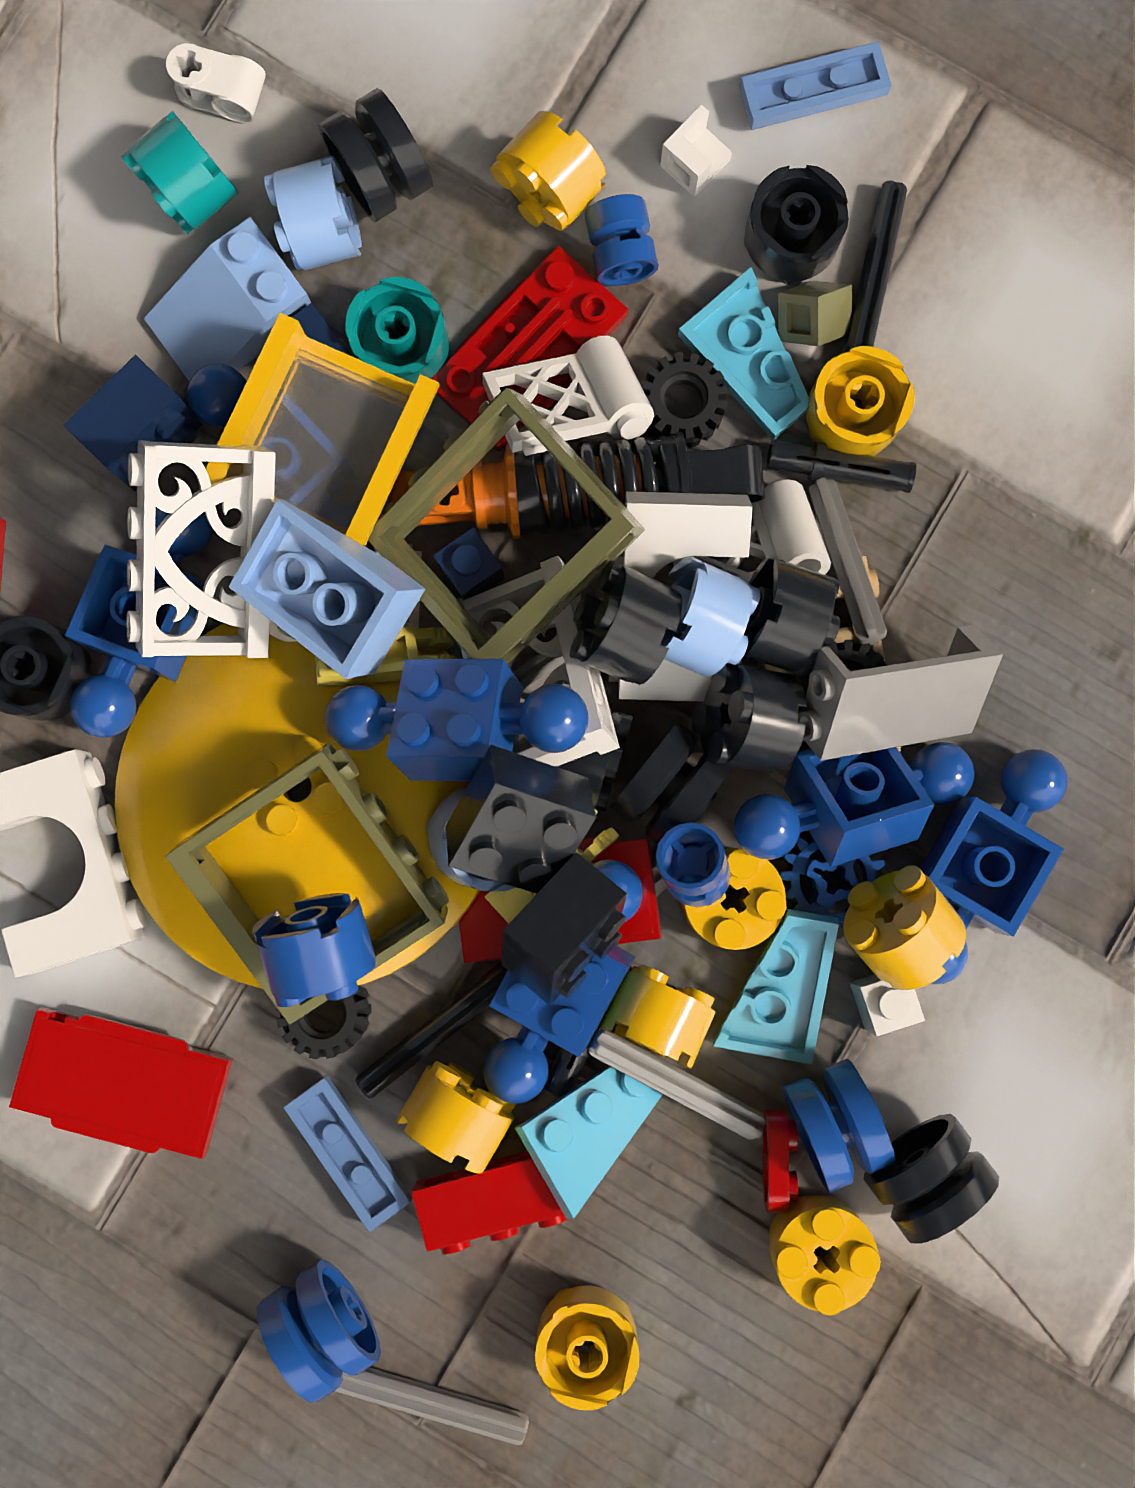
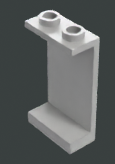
(898, 702)

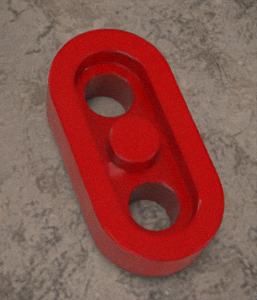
(779, 1183)

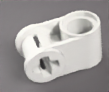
(218, 83)

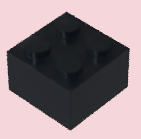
(519, 820)
(564, 930)

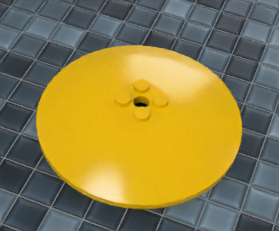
(217, 741)

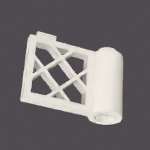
(600, 385)
(784, 530)

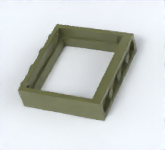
(434, 482)
(236, 918)

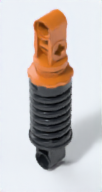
(537, 488)

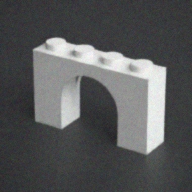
(679, 528)
(103, 909)

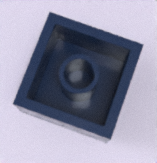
(131, 409)

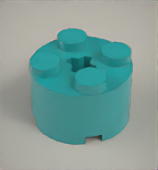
(179, 173)
(395, 307)

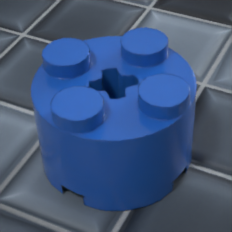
(315, 949)

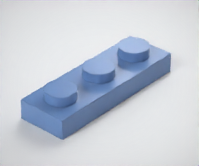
(815, 85)
(348, 1153)

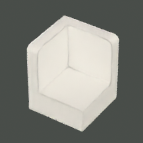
(694, 153)

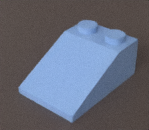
(226, 302)
(326, 590)

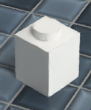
(885, 1007)

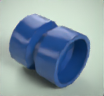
(619, 233)
(693, 864)

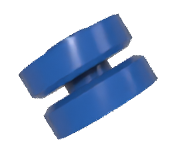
(842, 1123)
(318, 1331)

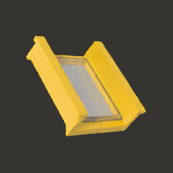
(332, 425)

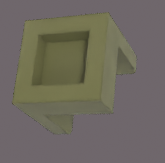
(815, 313)

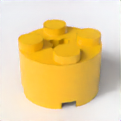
(549, 172)
(885, 395)
(760, 909)
(903, 928)
(659, 1016)
(455, 1116)
(829, 1281)
(609, 1367)

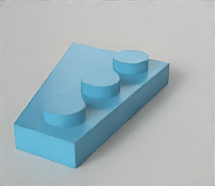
(743, 344)
(785, 992)
(585, 1133)

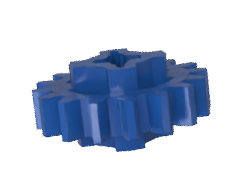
(819, 899)

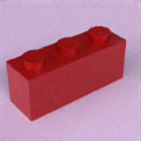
(491, 1203)

